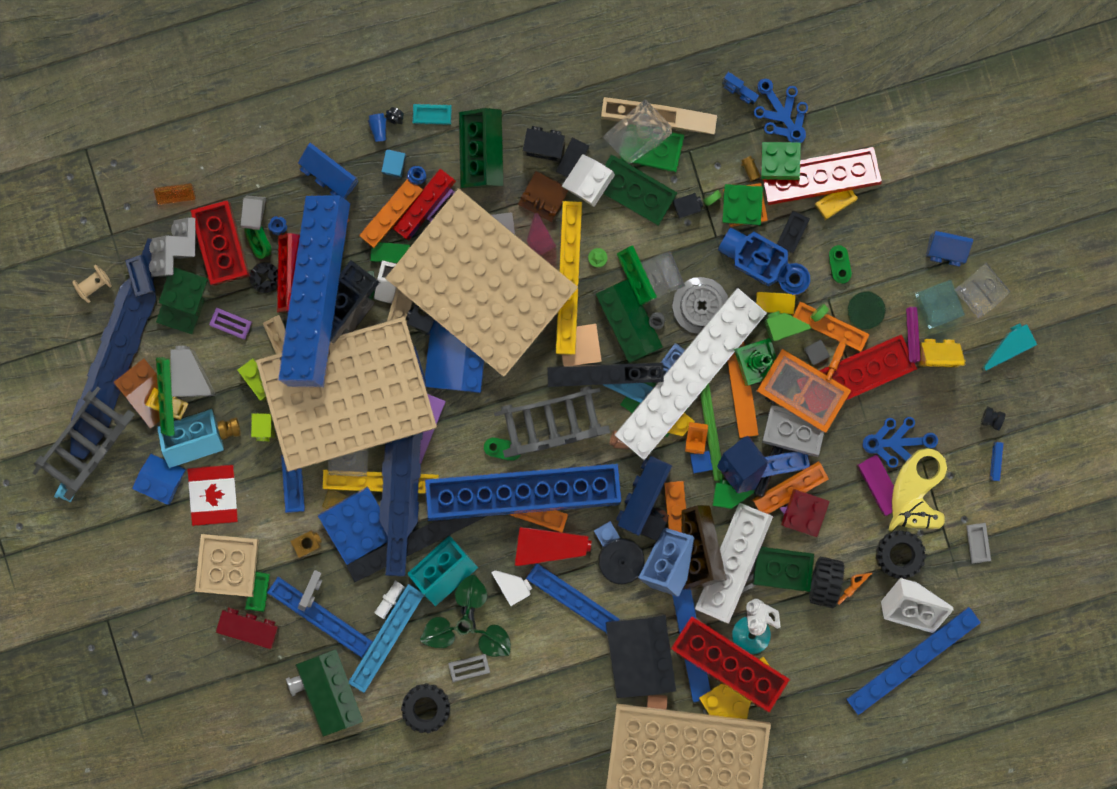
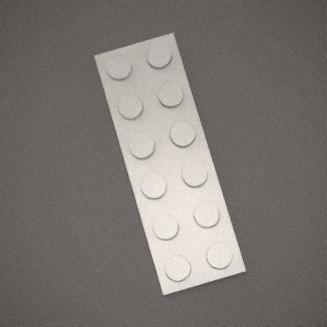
(738, 556)

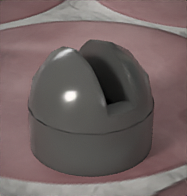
(657, 320)

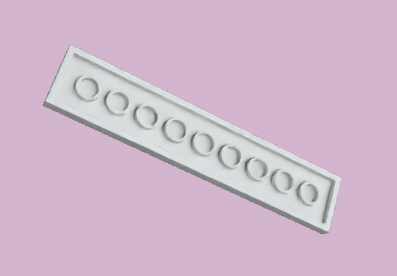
(690, 374)

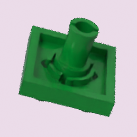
(762, 360)

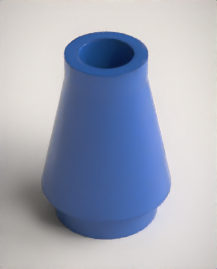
(378, 126)

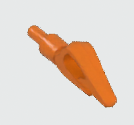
(836, 358)
(854, 586)

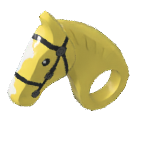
(908, 493)

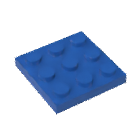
(355, 525)

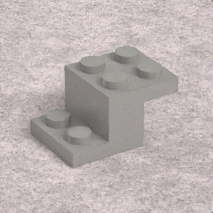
(167, 248)

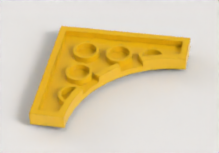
(726, 702)

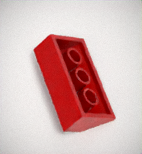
(287, 257)

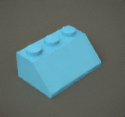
(193, 439)

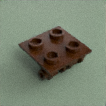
(543, 196)

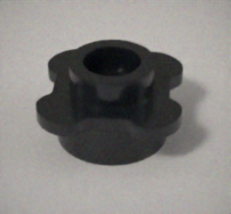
(394, 116)

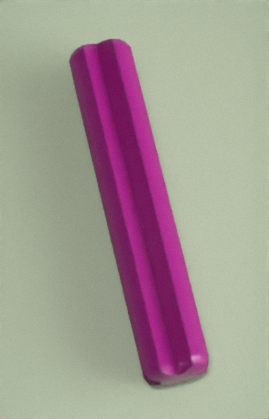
(913, 334)

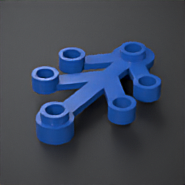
(783, 113)
(896, 441)

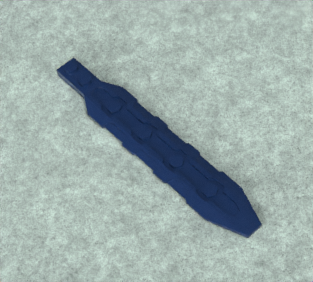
(114, 357)
(400, 496)

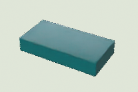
(432, 114)

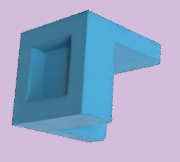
(393, 163)

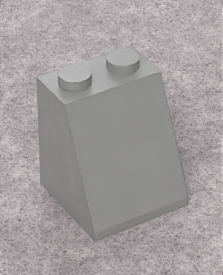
(188, 374)

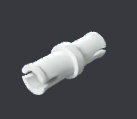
(389, 599)

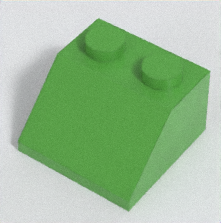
(783, 326)

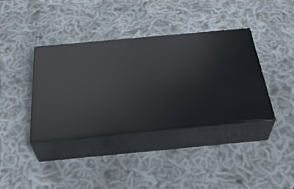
(571, 157)

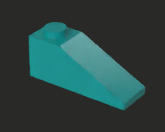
(1012, 344)

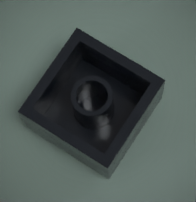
(544, 144)

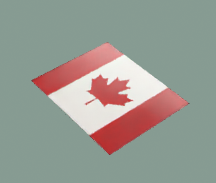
(212, 495)

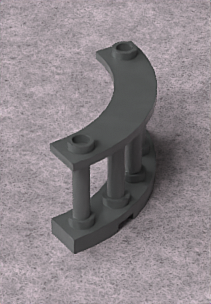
(554, 438)
(97, 451)

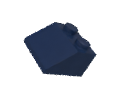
(743, 465)

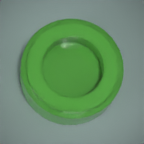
(713, 197)
(819, 313)

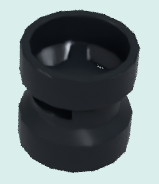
(993, 418)

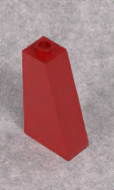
(546, 545)

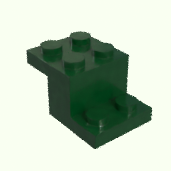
(182, 300)

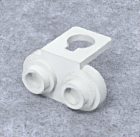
(759, 617)

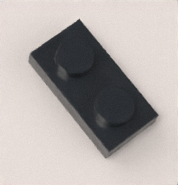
(793, 231)

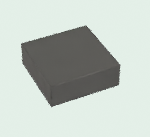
(816, 352)

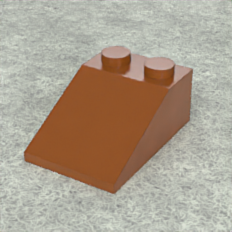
(137, 387)

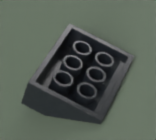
(641, 656)

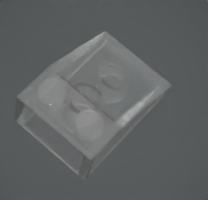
(638, 132)

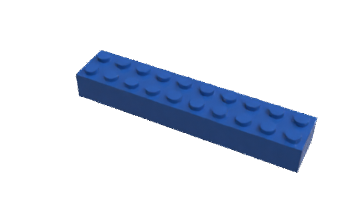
(314, 291)
(522, 492)

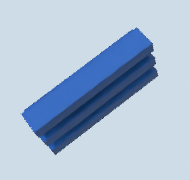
(996, 461)

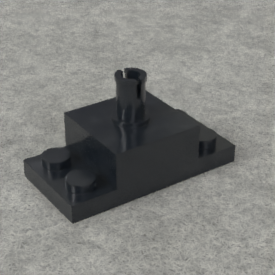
(352, 299)

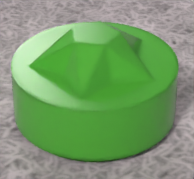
(597, 257)

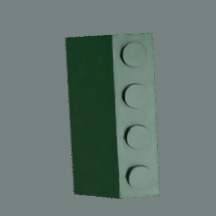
(481, 148)
(628, 321)
(329, 693)

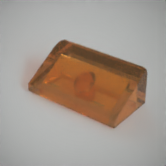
(174, 193)

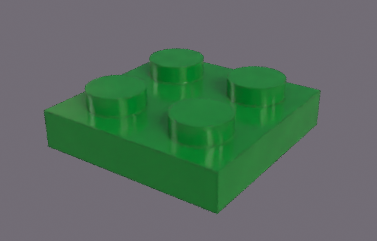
(781, 160)
(742, 204)

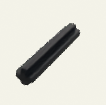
(764, 481)

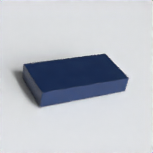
(140, 275)

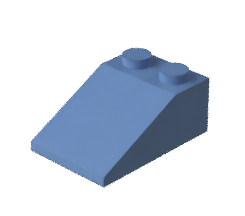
(668, 562)

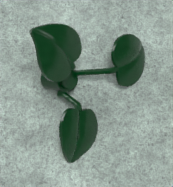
(473, 594)

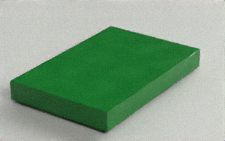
(665, 155)

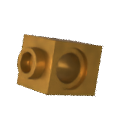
(298, 543)

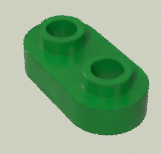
(258, 242)
(838, 264)
(501, 445)

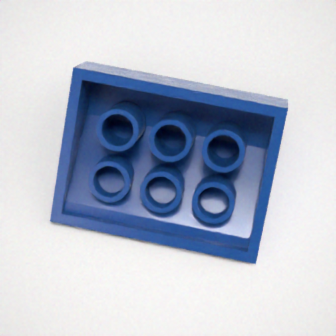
(452, 363)

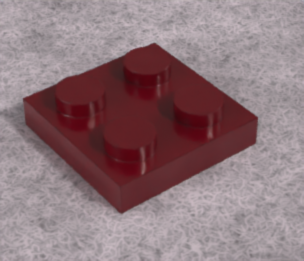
(805, 513)

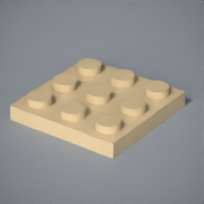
(226, 565)

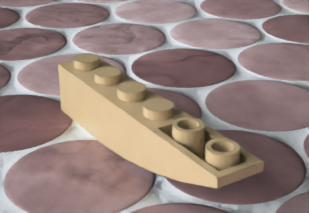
(678, 118)

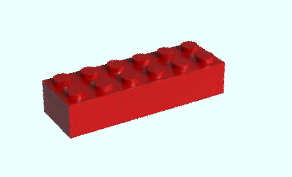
(730, 664)

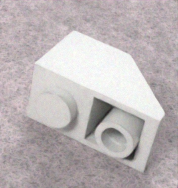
(385, 290)

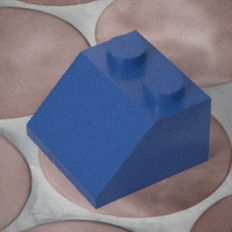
(948, 248)
(158, 479)

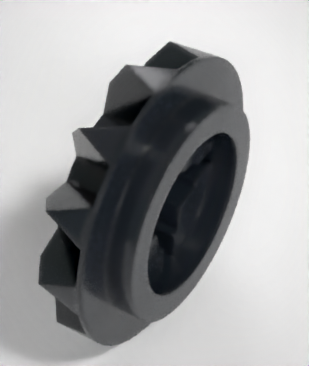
(255, 280)

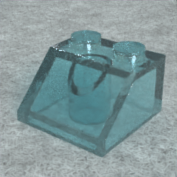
(940, 304)

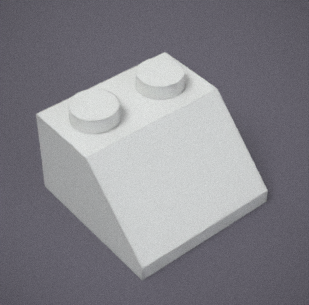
(588, 180)

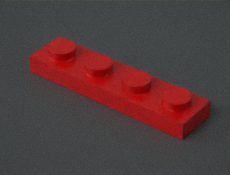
(424, 204)

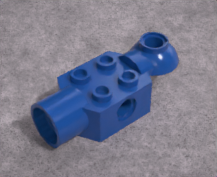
(764, 260)

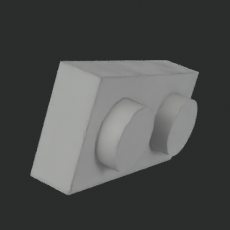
(307, 598)

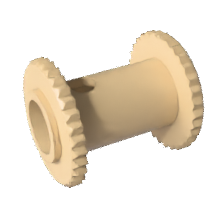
(89, 285)

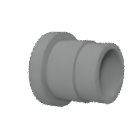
(295, 685)

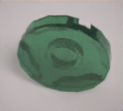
(866, 310)

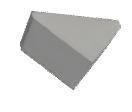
(252, 212)

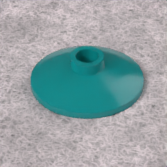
(752, 646)

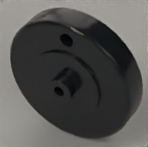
(621, 561)

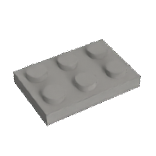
(791, 432)

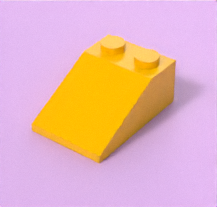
(941, 354)

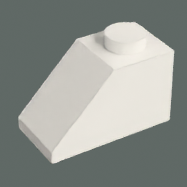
(512, 586)

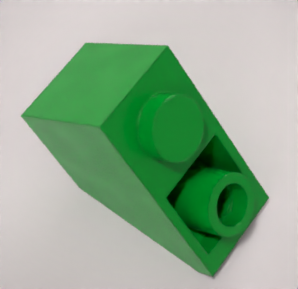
(726, 496)

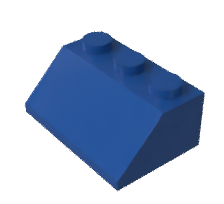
(327, 172)

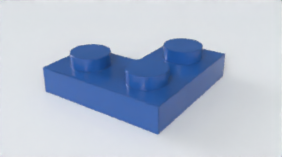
(734, 84)

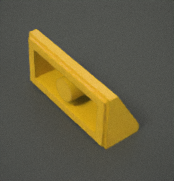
(776, 302)

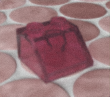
(539, 237)

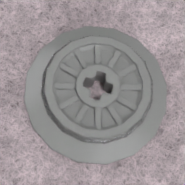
(686, 303)

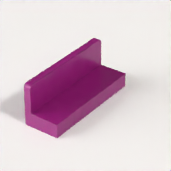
(878, 483)

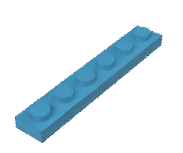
(386, 638)

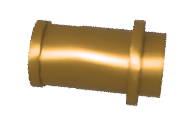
(750, 168)

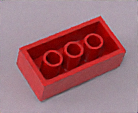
(220, 243)

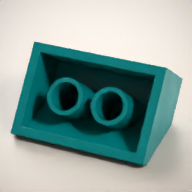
(442, 570)

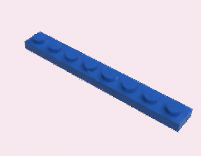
(913, 660)

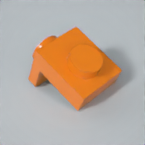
(696, 438)

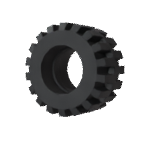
(914, 564)
(826, 582)
(417, 723)

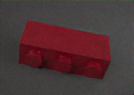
(247, 628)

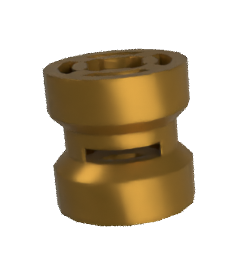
(229, 428)

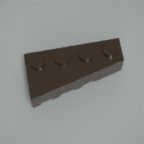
(706, 560)

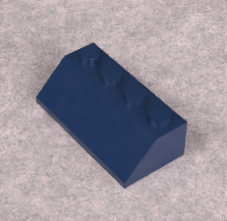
(644, 495)

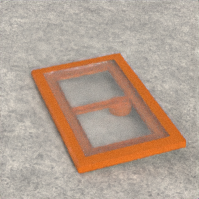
(803, 390)

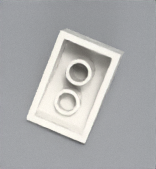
(914, 606)

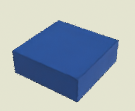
(701, 462)

